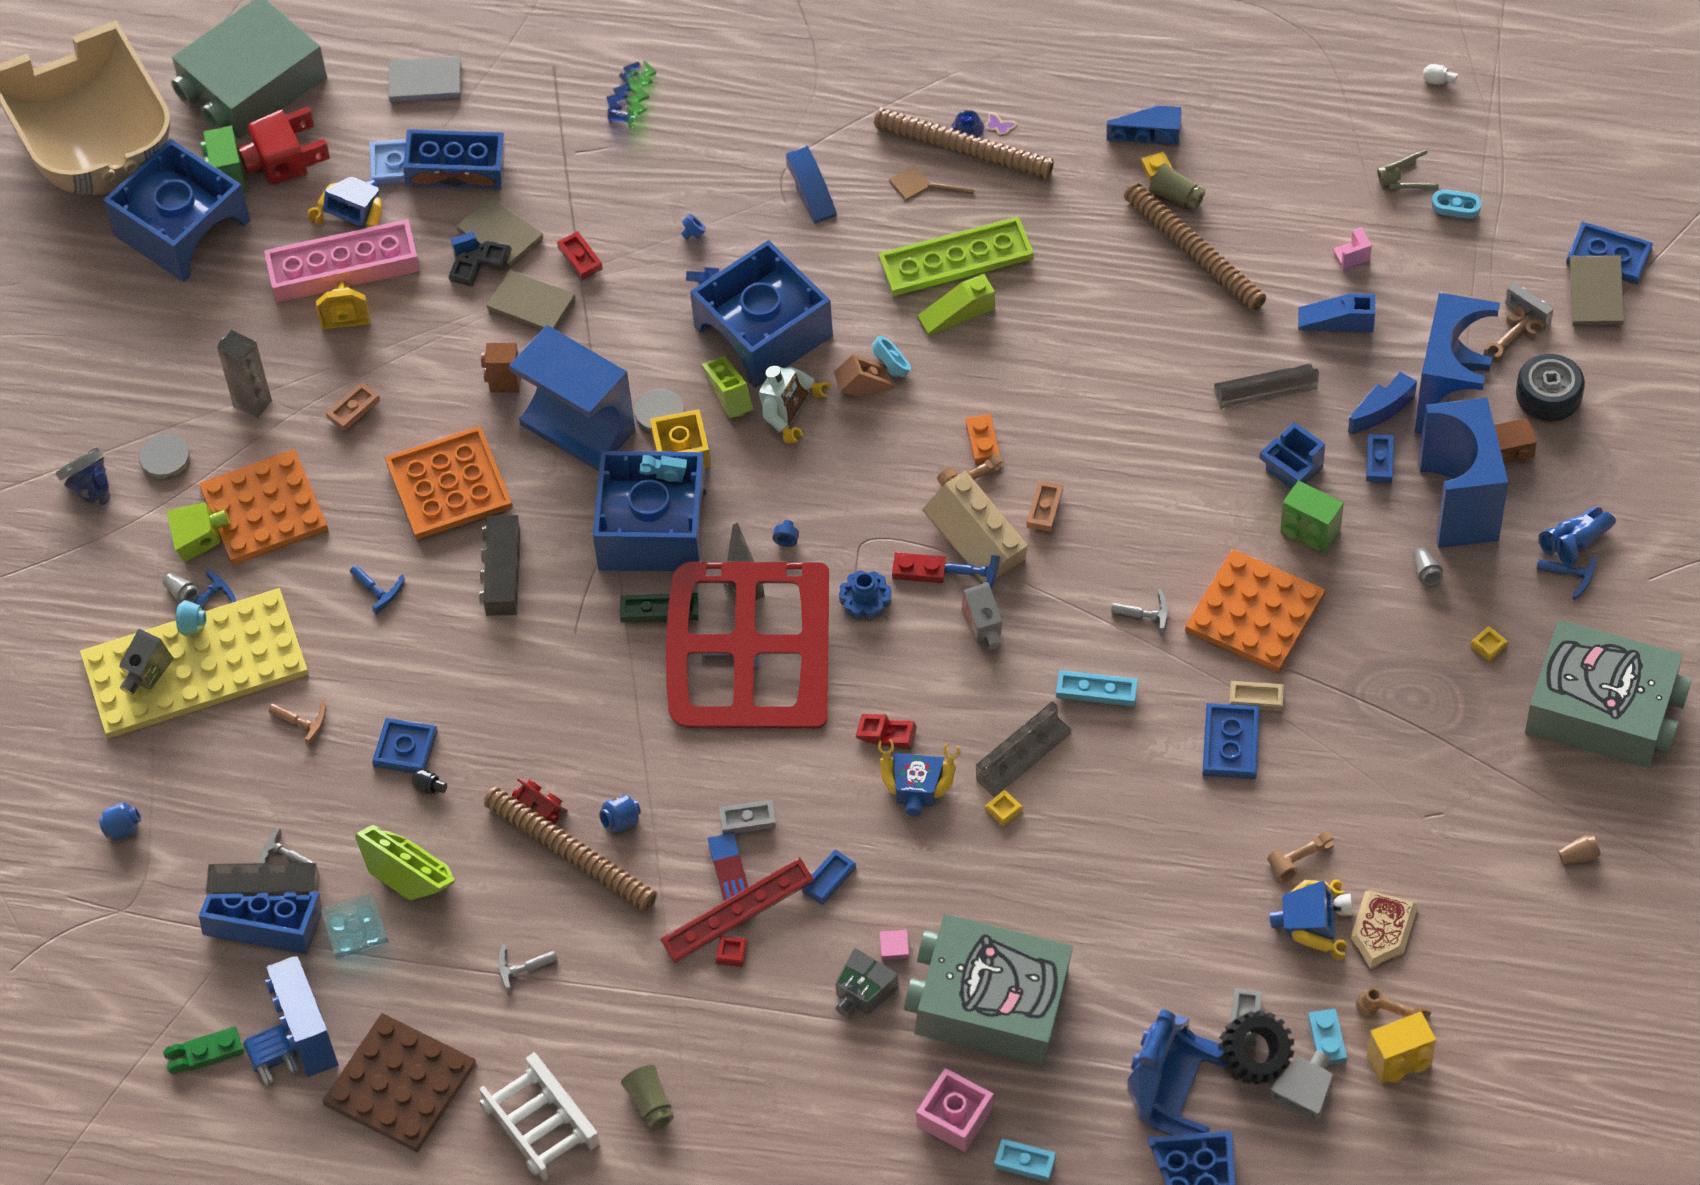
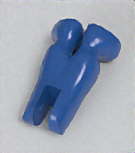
(1576, 534)

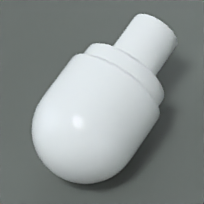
(1438, 75)

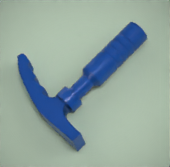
(1564, 569)
(989, 572)
(213, 588)
(383, 597)

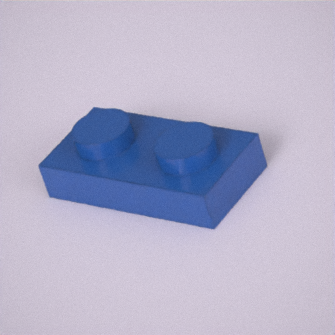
(1379, 458)

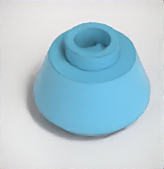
(189, 618)

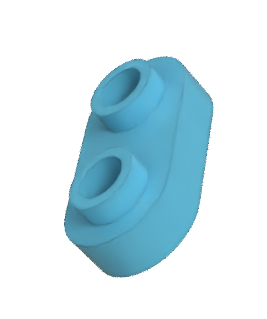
(1456, 204)
(891, 356)

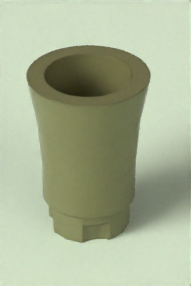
(1176, 188)
(648, 1095)

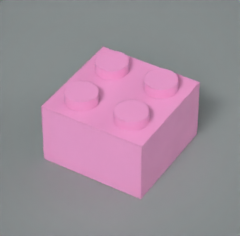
(955, 1110)

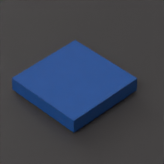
(404, 745)

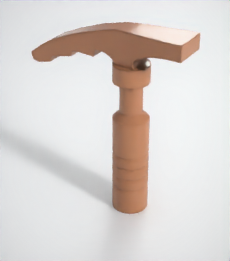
(313, 727)

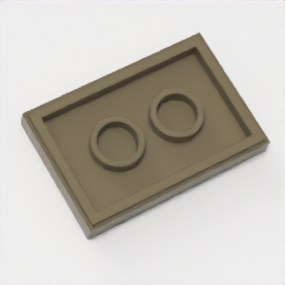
(498, 224)
(1596, 290)
(530, 301)

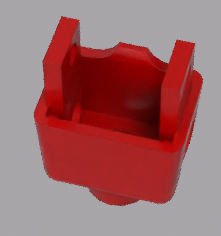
(276, 148)

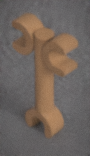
(1520, 324)

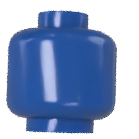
(619, 813)
(120, 821)

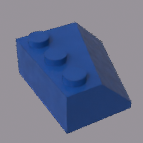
(1196, 1158)

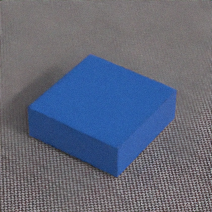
(464, 243)

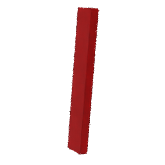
(737, 910)

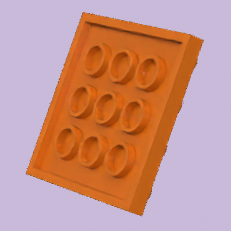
(448, 482)
(266, 505)
(1255, 610)

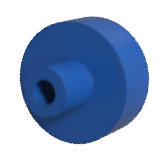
(693, 226)
(785, 534)

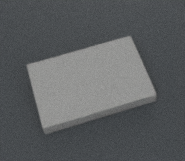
(424, 78)

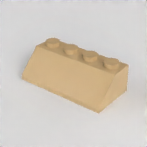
(975, 525)

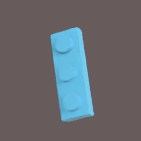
(1096, 688)

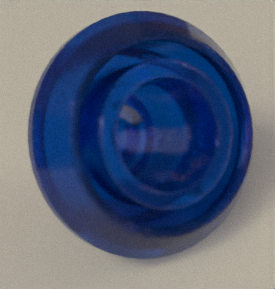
(968, 122)

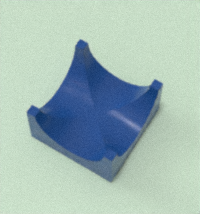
(1447, 360)

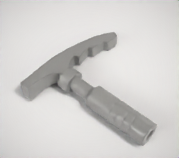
(1138, 612)
(272, 846)
(530, 965)

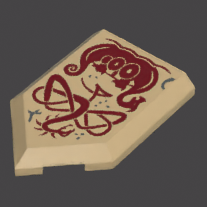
(1382, 927)

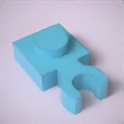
(666, 468)

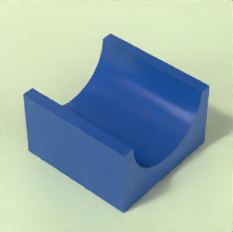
(171, 206)
(764, 310)
(578, 399)
(1464, 446)
(645, 519)

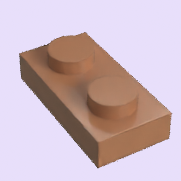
(353, 406)
(1044, 506)

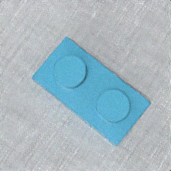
(1327, 1035)
(1025, 1160)

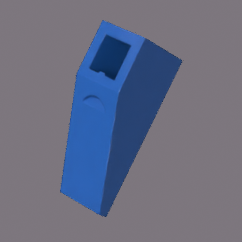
(1150, 125)
(1342, 313)

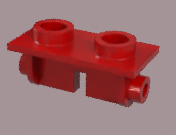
(547, 806)

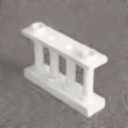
(551, 1093)

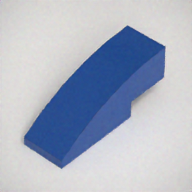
(810, 184)
(1382, 403)

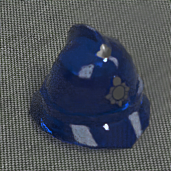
(91, 483)

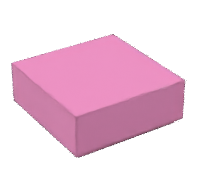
(894, 945)

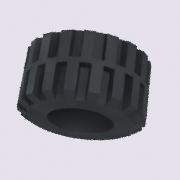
(1276, 1039)

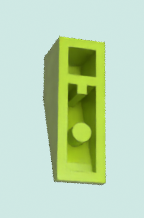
(959, 305)
(728, 387)

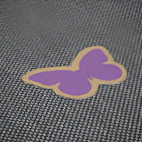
(995, 123)

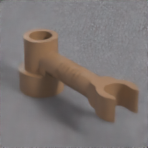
(991, 465)
(1283, 864)
(1372, 1000)

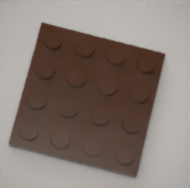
(399, 1082)

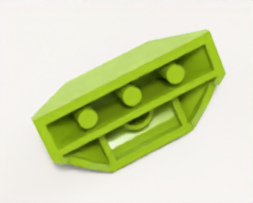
(402, 864)

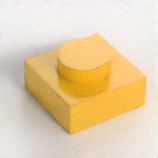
(1152, 164)

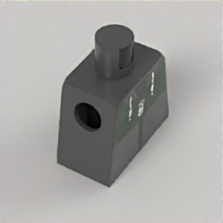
(144, 662)
(864, 984)

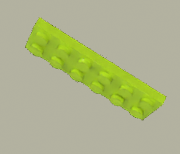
(955, 256)

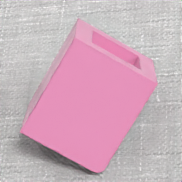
(1355, 252)

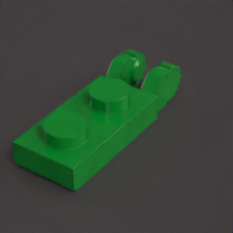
(204, 1050)

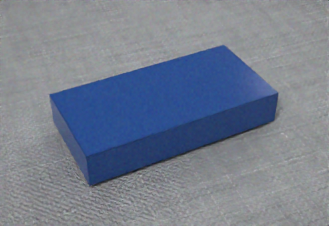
(829, 876)

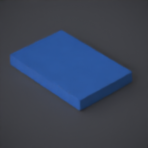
(1599, 241)
(1231, 741)

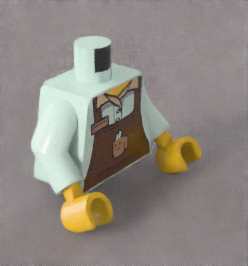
(783, 397)

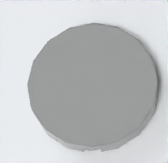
(657, 404)
(164, 456)
(79, 463)

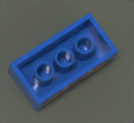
(454, 158)

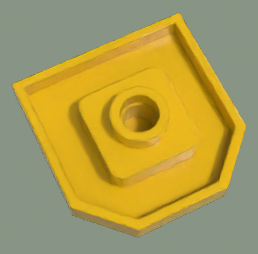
(342, 308)

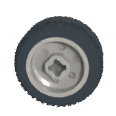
(1550, 387)

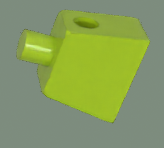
(195, 529)

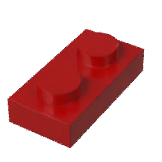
(579, 255)
(919, 567)

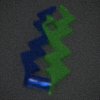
(635, 107)

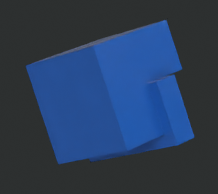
(1294, 456)

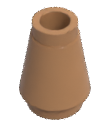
(1580, 850)

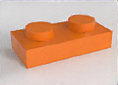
(982, 437)

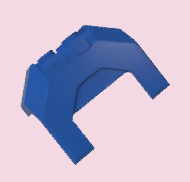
(1166, 1072)

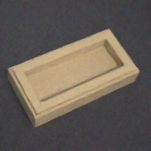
(1265, 695)

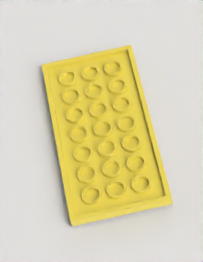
(233, 655)

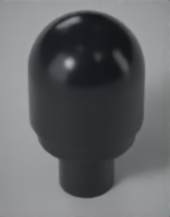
(428, 782)

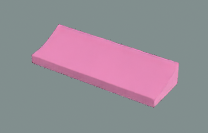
(350, 256)

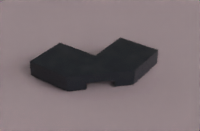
(468, 264)

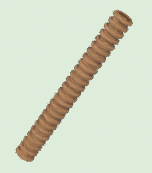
(963, 143)
(1195, 246)
(570, 849)

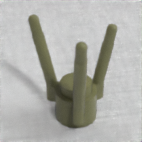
(1390, 174)

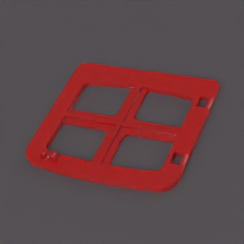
(747, 643)

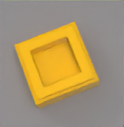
(1489, 643)
(1004, 808)

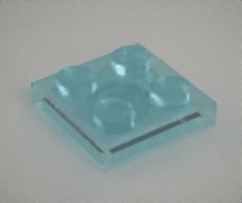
(354, 925)

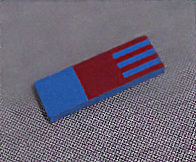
(727, 864)

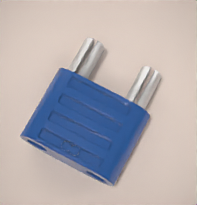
(269, 1050)

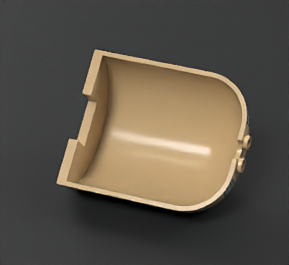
(87, 113)

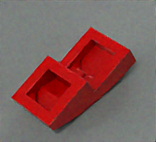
(878, 727)

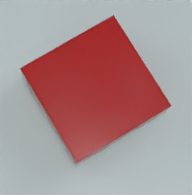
(731, 951)

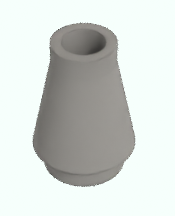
(1427, 567)
(181, 588)

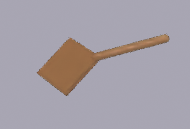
(913, 182)

